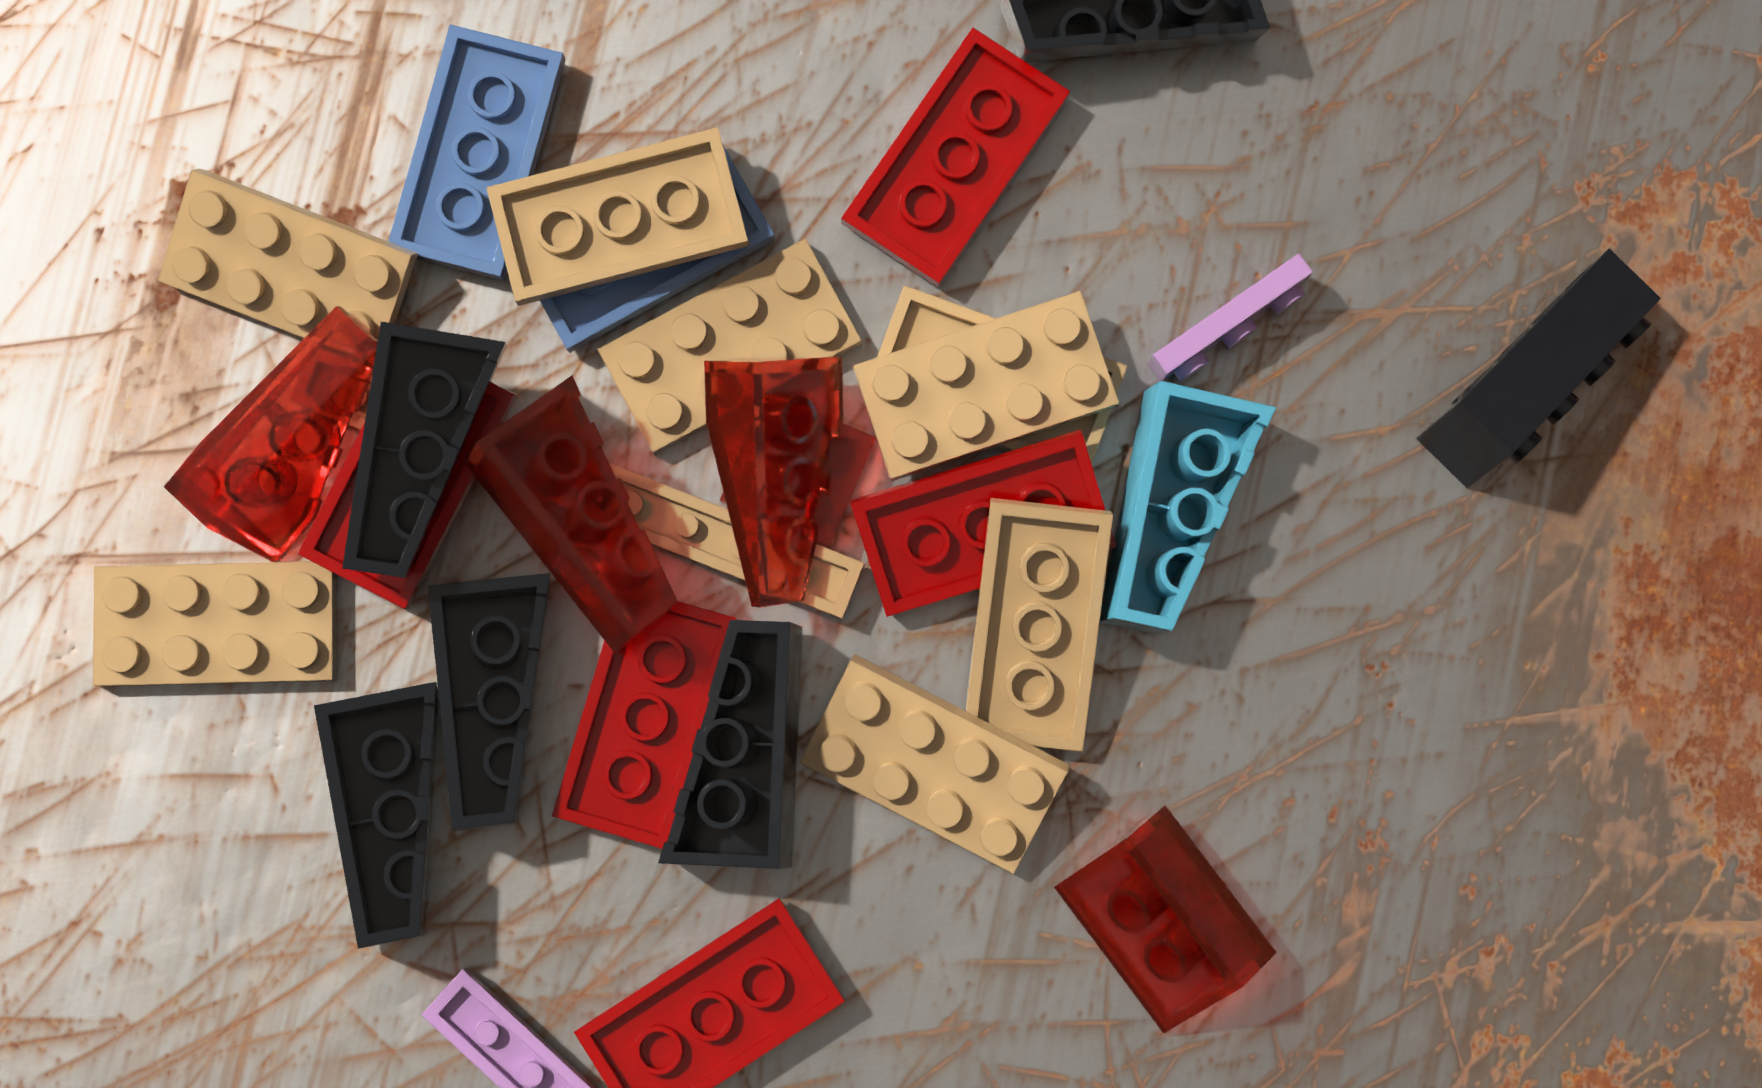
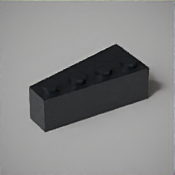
(1105, 27)
(1541, 369)
(414, 430)
(486, 681)
(744, 755)
(381, 797)

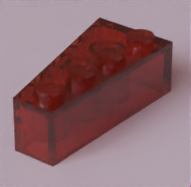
(574, 513)

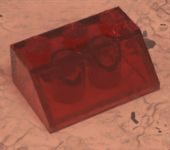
(1166, 920)

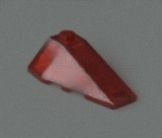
(770, 446)
(272, 454)

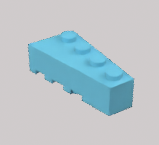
(1175, 498)

